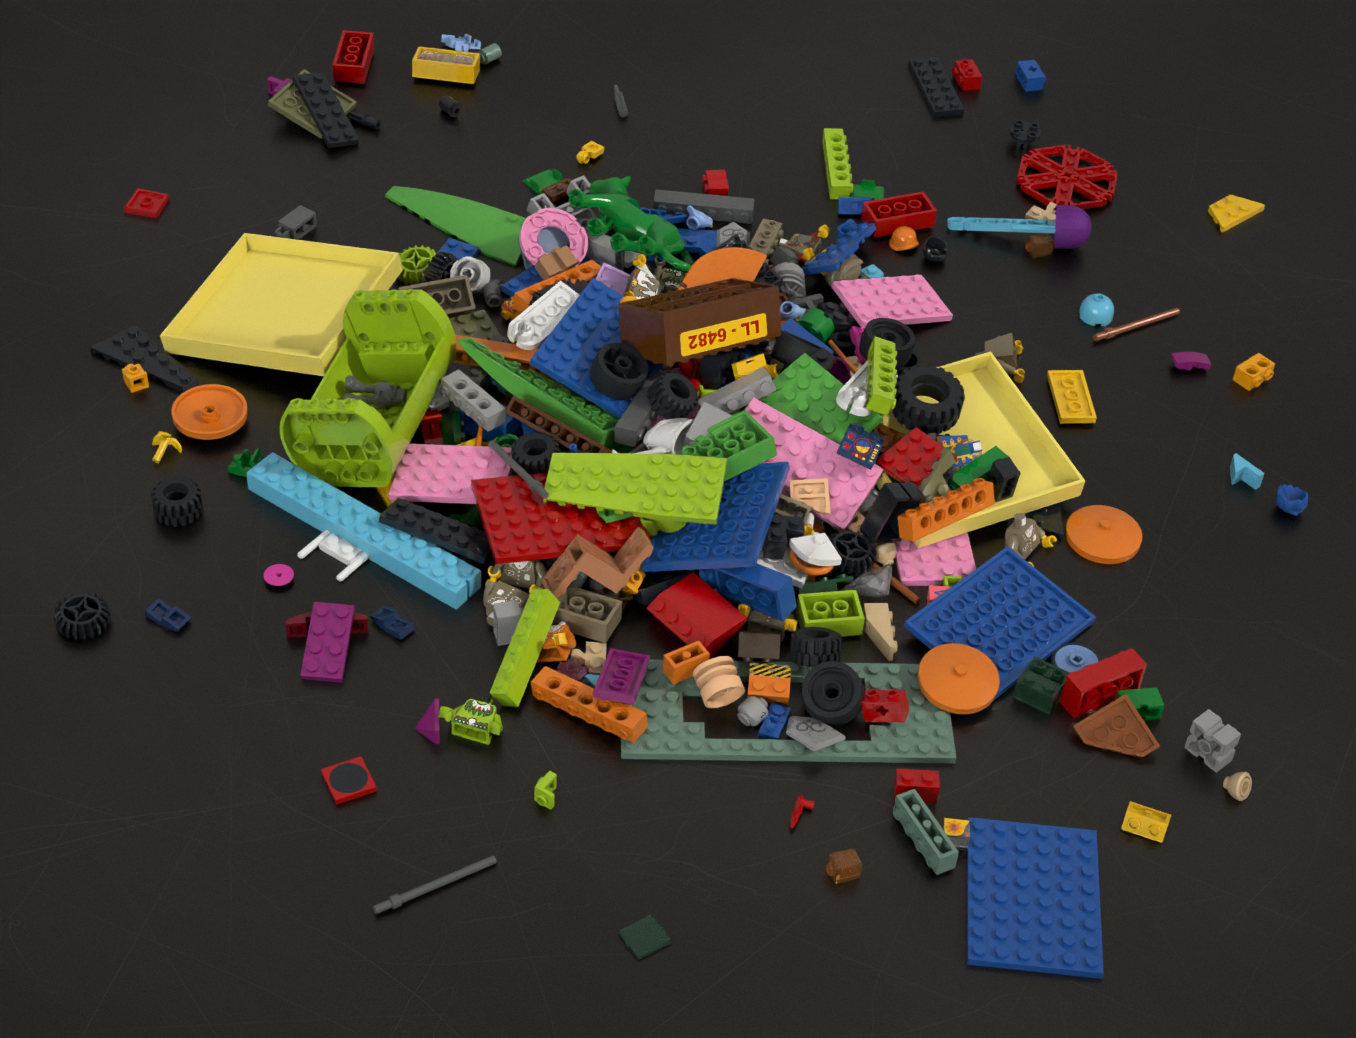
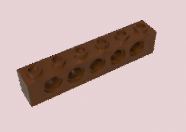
(549, 425)

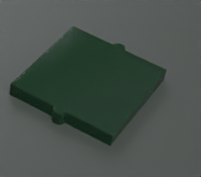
(644, 937)

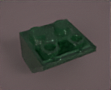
(1041, 685)

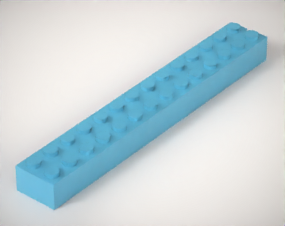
(333, 510)

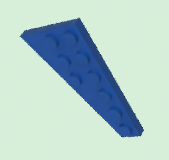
(837, 253)

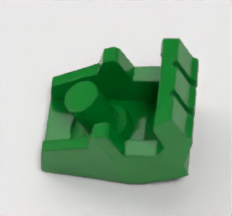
(244, 462)

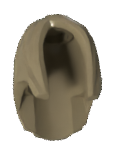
(848, 271)

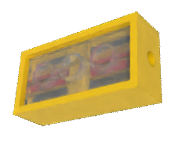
(446, 65)

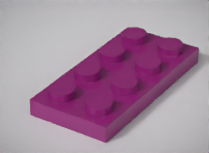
(327, 642)
(621, 676)

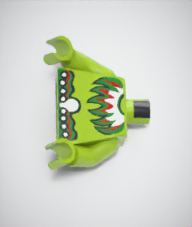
(474, 720)

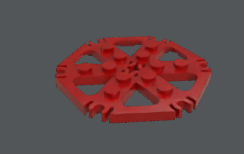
(1067, 176)

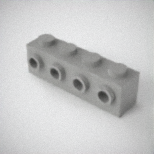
(741, 392)

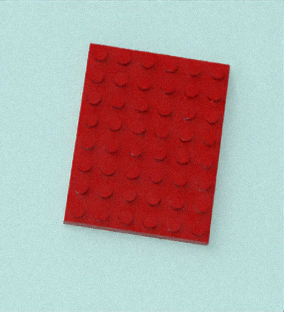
(528, 529)

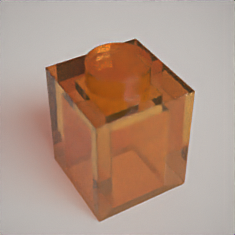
(1039, 244)
(844, 866)

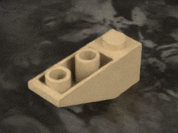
(879, 629)

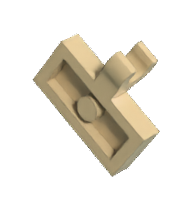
(1040, 214)
(593, 657)

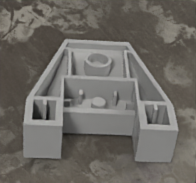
(582, 215)

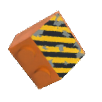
(769, 682)

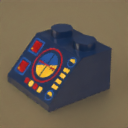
(860, 446)

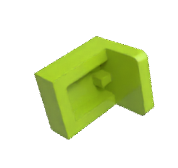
(544, 788)

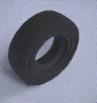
(845, 347)

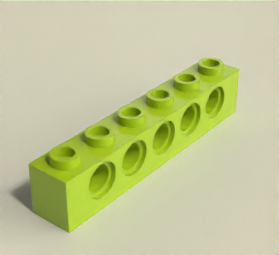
(837, 163)
(881, 376)

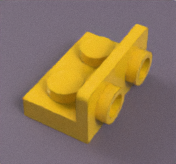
(1146, 822)

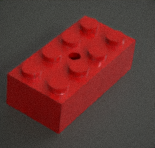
(353, 57)
(904, 210)
(1100, 682)

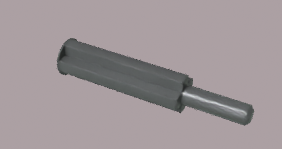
(620, 102)

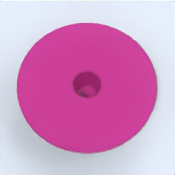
(278, 575)

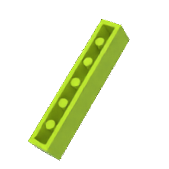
(525, 647)

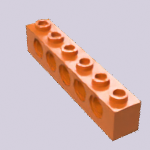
(582, 272)
(945, 509)
(579, 701)

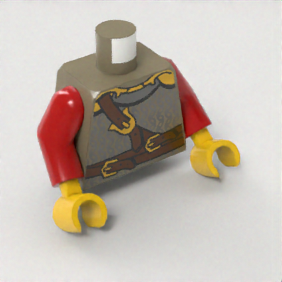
(806, 246)

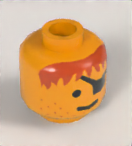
(508, 311)

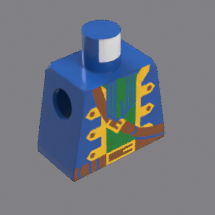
(960, 447)

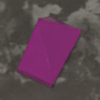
(430, 723)

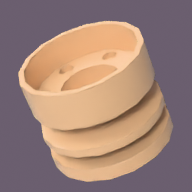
(718, 682)

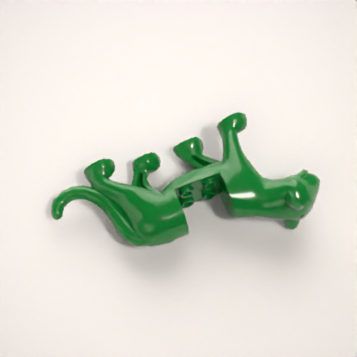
(634, 228)

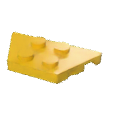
(1233, 210)

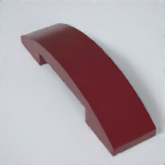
(299, 625)

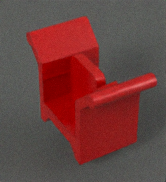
(431, 427)

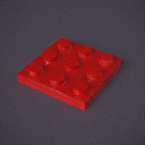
(911, 457)

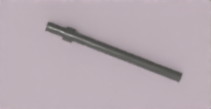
(533, 484)
(396, 900)

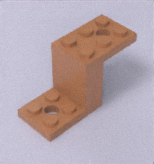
(597, 564)

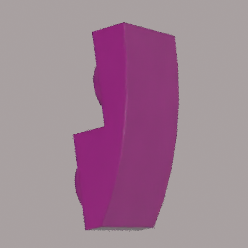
(1187, 360)

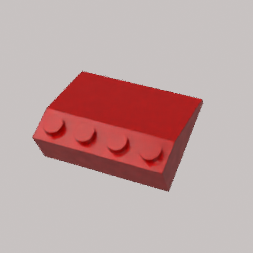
(697, 614)

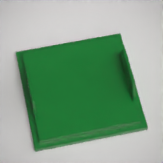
(543, 180)
(868, 189)

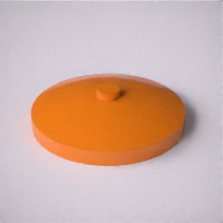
(209, 411)
(1103, 534)
(958, 678)

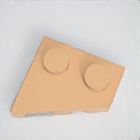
(812, 493)

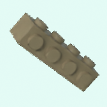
(767, 238)

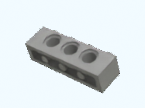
(473, 400)

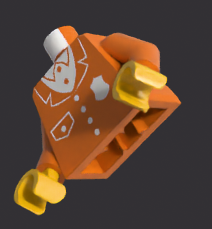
(557, 643)

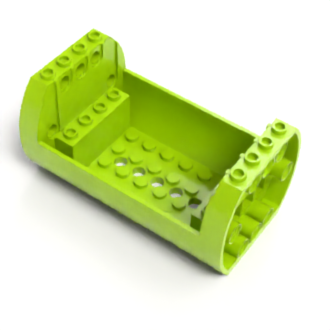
(389, 339)

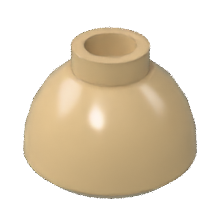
(886, 553)
(1238, 785)

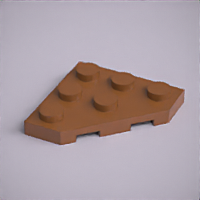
(1118, 729)

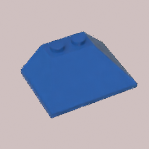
(695, 241)

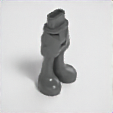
(384, 393)

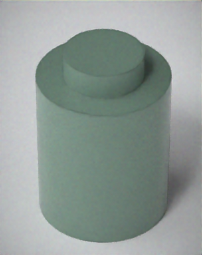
(490, 53)

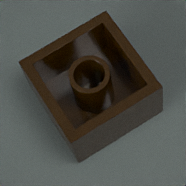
(758, 645)

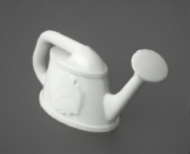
(666, 436)

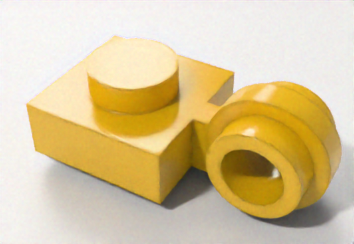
(590, 150)

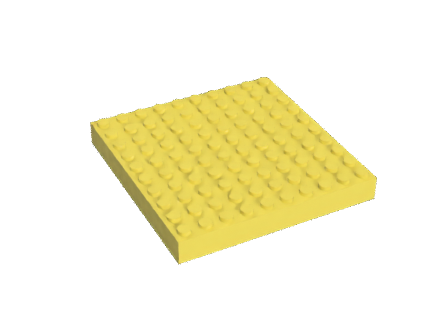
(278, 303)
(1002, 418)

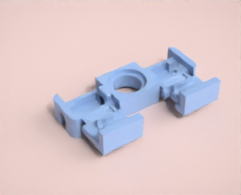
(460, 43)

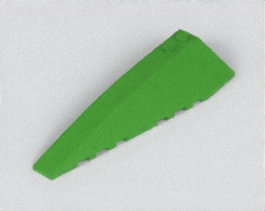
(469, 220)
(544, 394)
(736, 438)

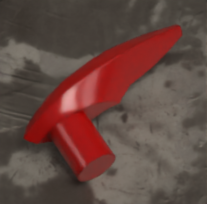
(798, 807)

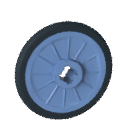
(1074, 657)

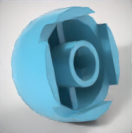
(1097, 310)

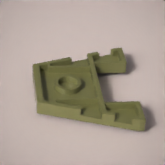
(935, 484)

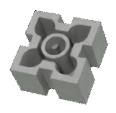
(1212, 740)

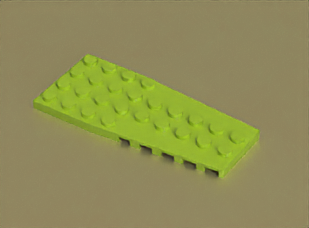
(642, 484)

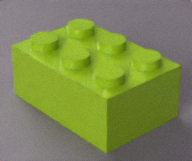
(831, 610)

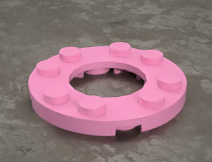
(552, 218)

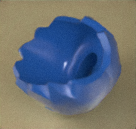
(1291, 499)

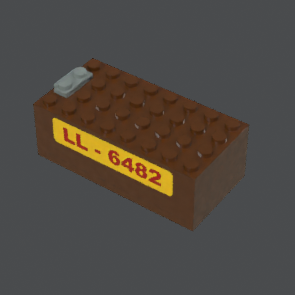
(701, 320)

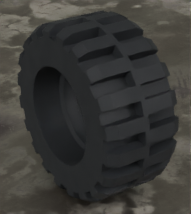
(932, 383)

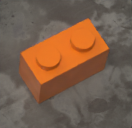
(681, 662)

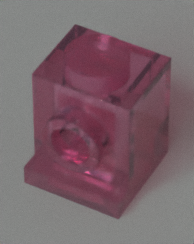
(573, 670)

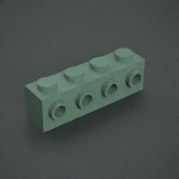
(925, 832)

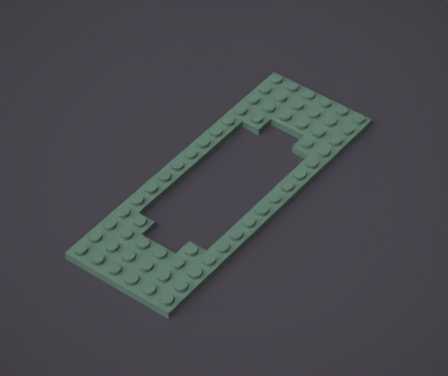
(921, 739)

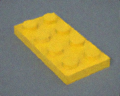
(1071, 396)

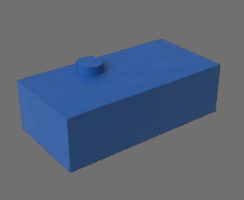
(758, 588)

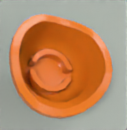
(903, 239)

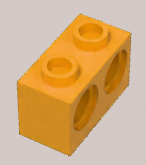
(1254, 371)

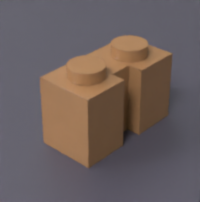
(556, 263)

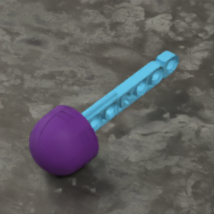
(1070, 227)

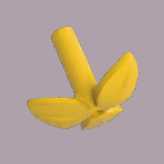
(163, 440)

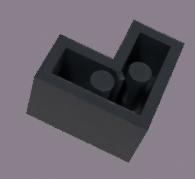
(779, 534)

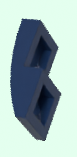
(166, 616)
(391, 622)

